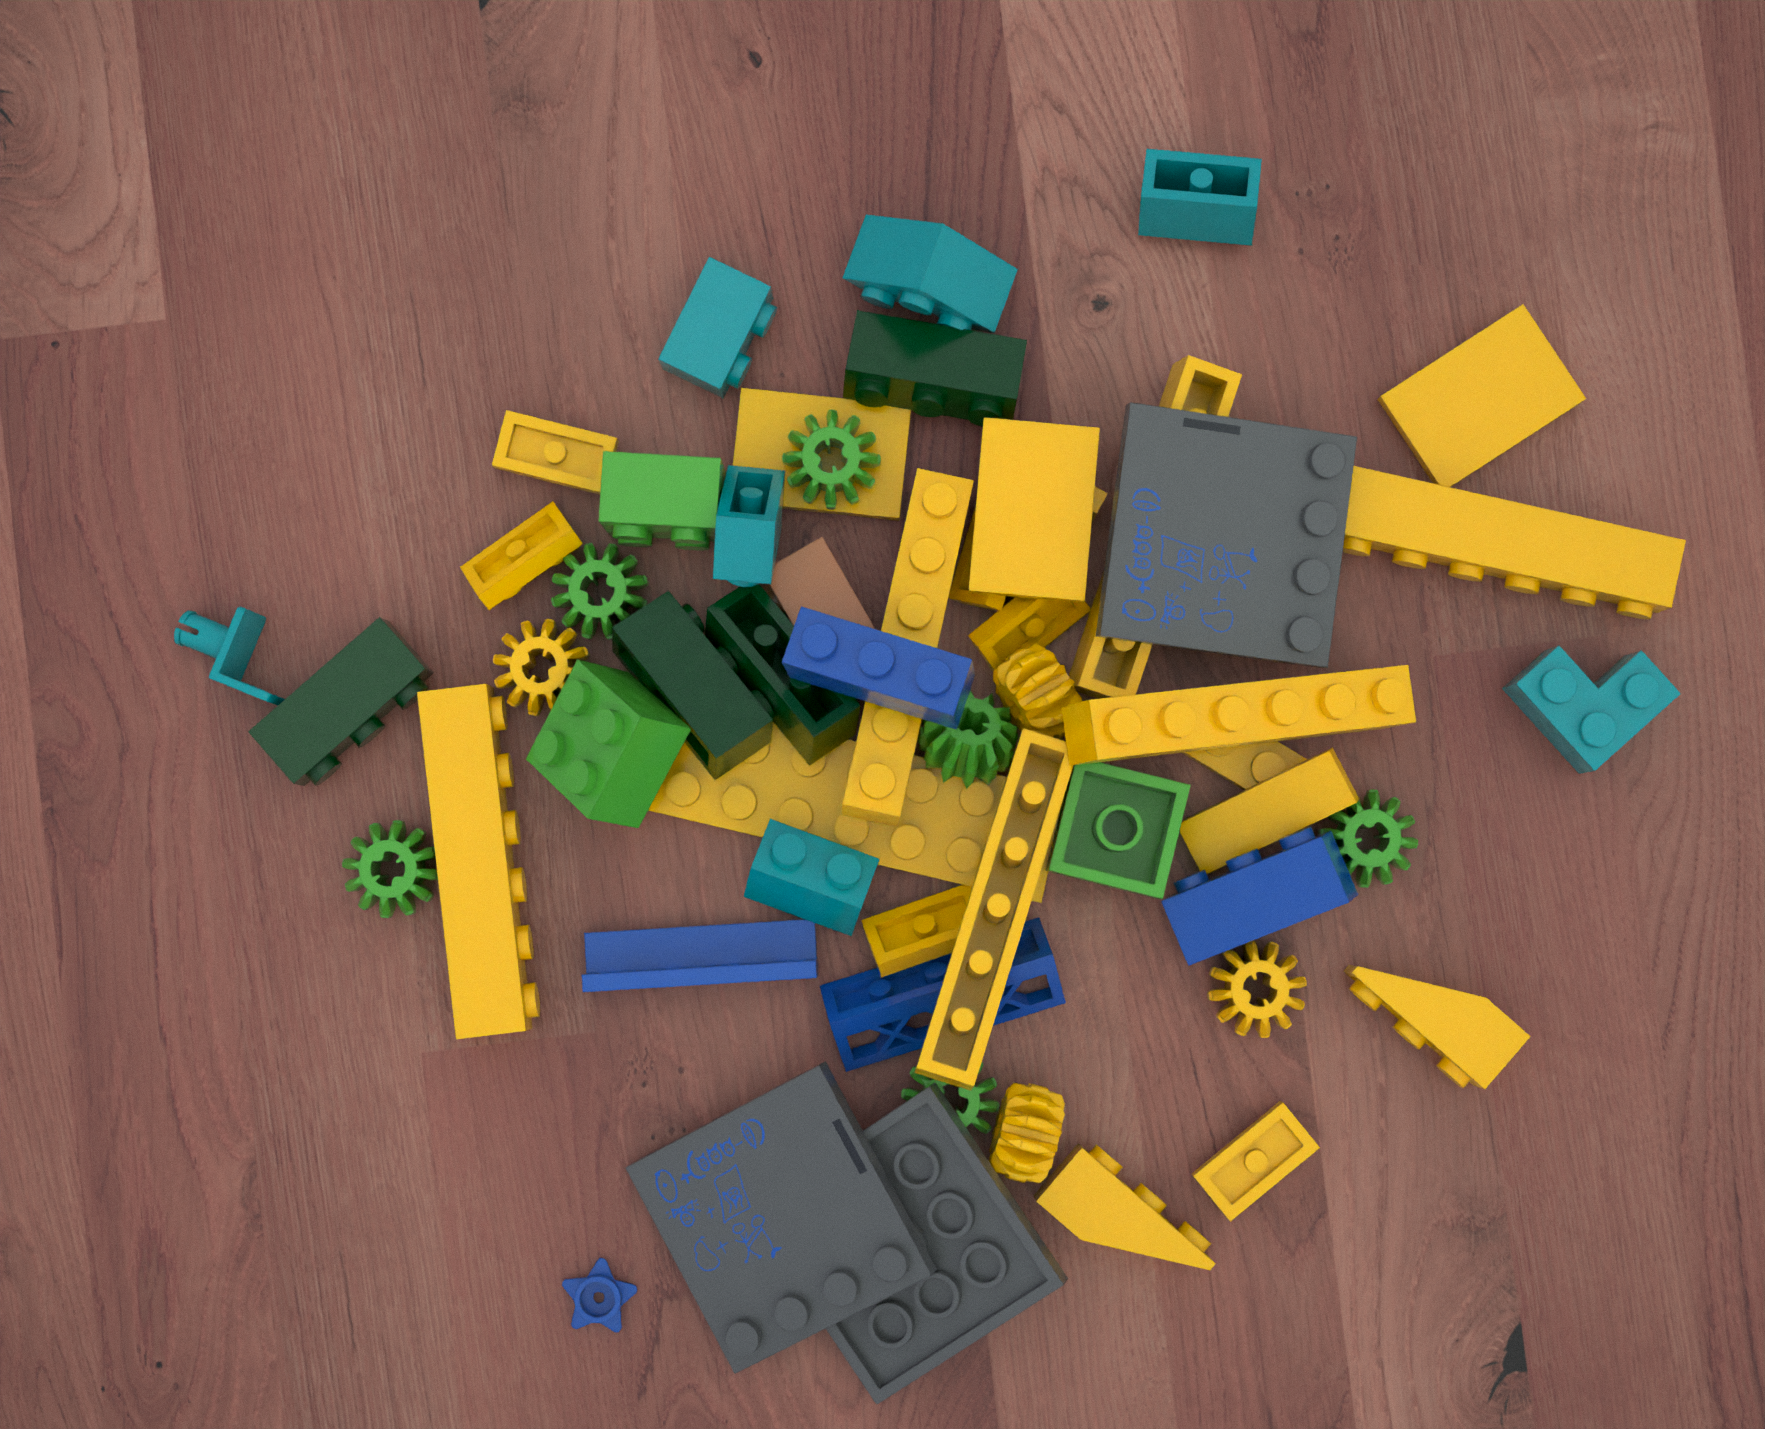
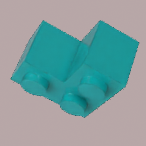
(929, 272)
(1585, 717)

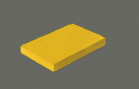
(1481, 398)
(770, 416)
(1033, 510)

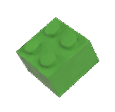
(660, 498)
(608, 744)
(1118, 828)

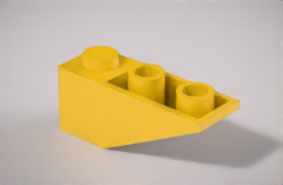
(1459, 1026)
(1107, 1212)

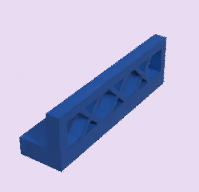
(700, 955)
(889, 1002)

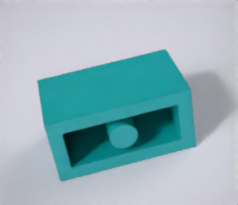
(1199, 196)
(718, 328)
(748, 525)
(810, 877)

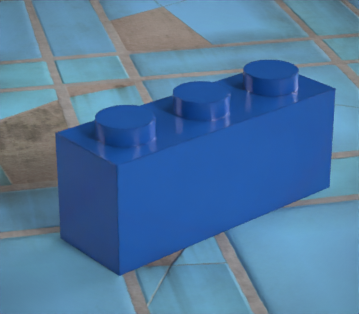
(879, 667)
(1258, 895)

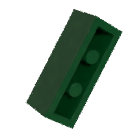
(933, 368)
(757, 638)
(696, 681)
(342, 704)

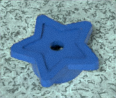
(587, 1309)

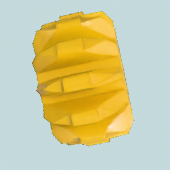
(524, 659)
(1035, 690)
(1273, 978)
(1026, 1132)

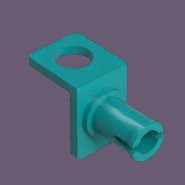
(228, 645)

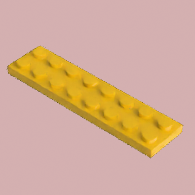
(939, 826)

